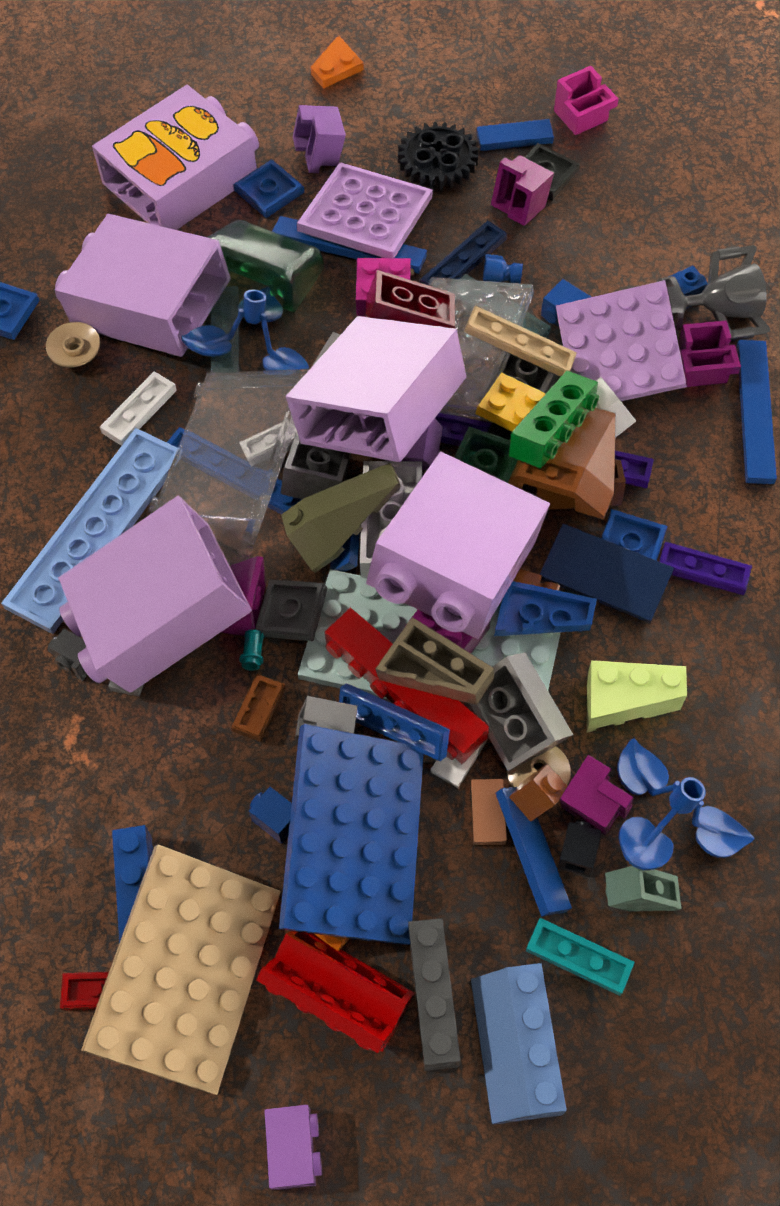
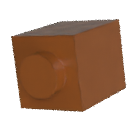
(538, 792)

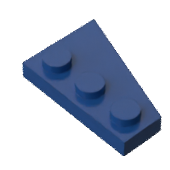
(543, 610)

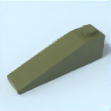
(329, 518)

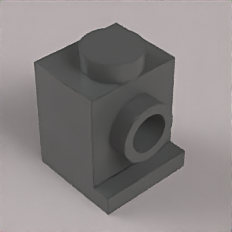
(65, 650)

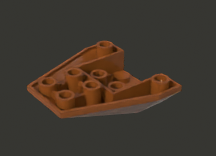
(581, 466)

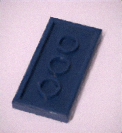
(606, 573)

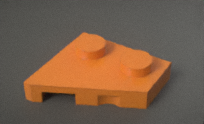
(336, 64)

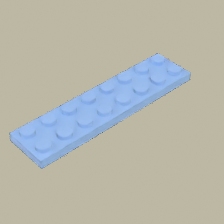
(99, 517)

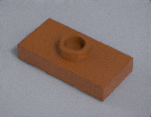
(258, 707)

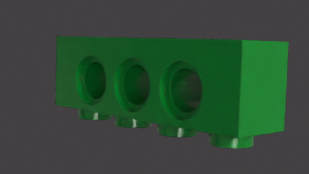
(553, 419)

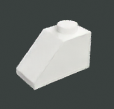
(610, 402)

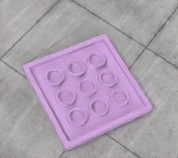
(365, 211)
(625, 340)

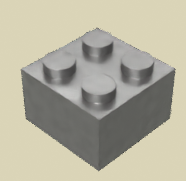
(312, 469)

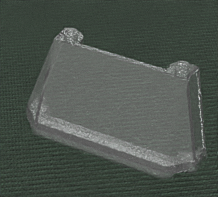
(233, 454)

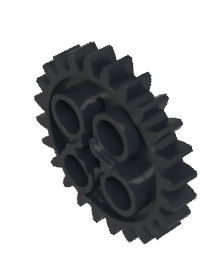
(438, 155)

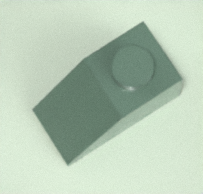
(642, 890)

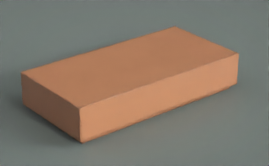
(487, 816)

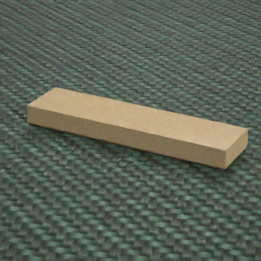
(519, 341)

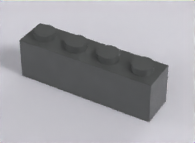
(433, 995)

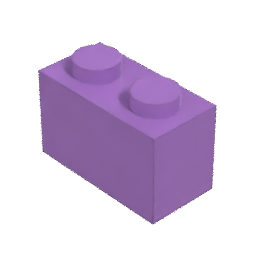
(291, 1147)

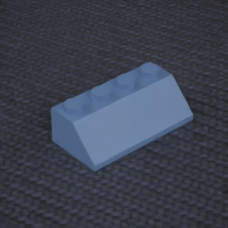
(517, 1045)

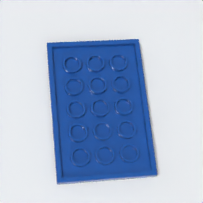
(352, 837)

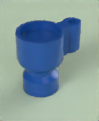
(499, 271)

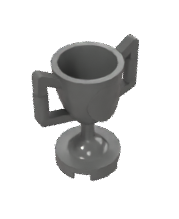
(731, 294)

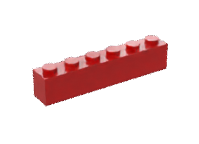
(364, 649)

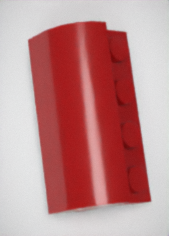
(337, 989)

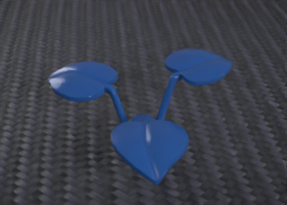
(256, 308)
(642, 842)

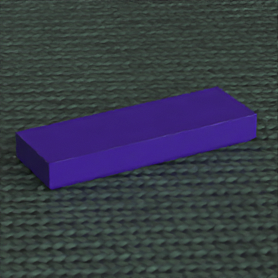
(706, 568)

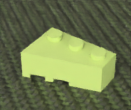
(632, 691)

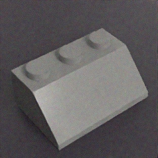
(520, 713)

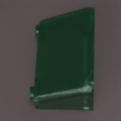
(270, 259)

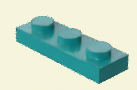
(580, 956)

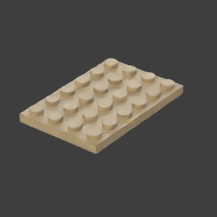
(182, 971)

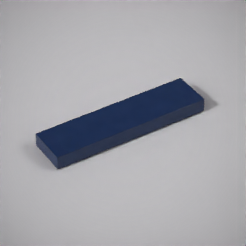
(468, 253)

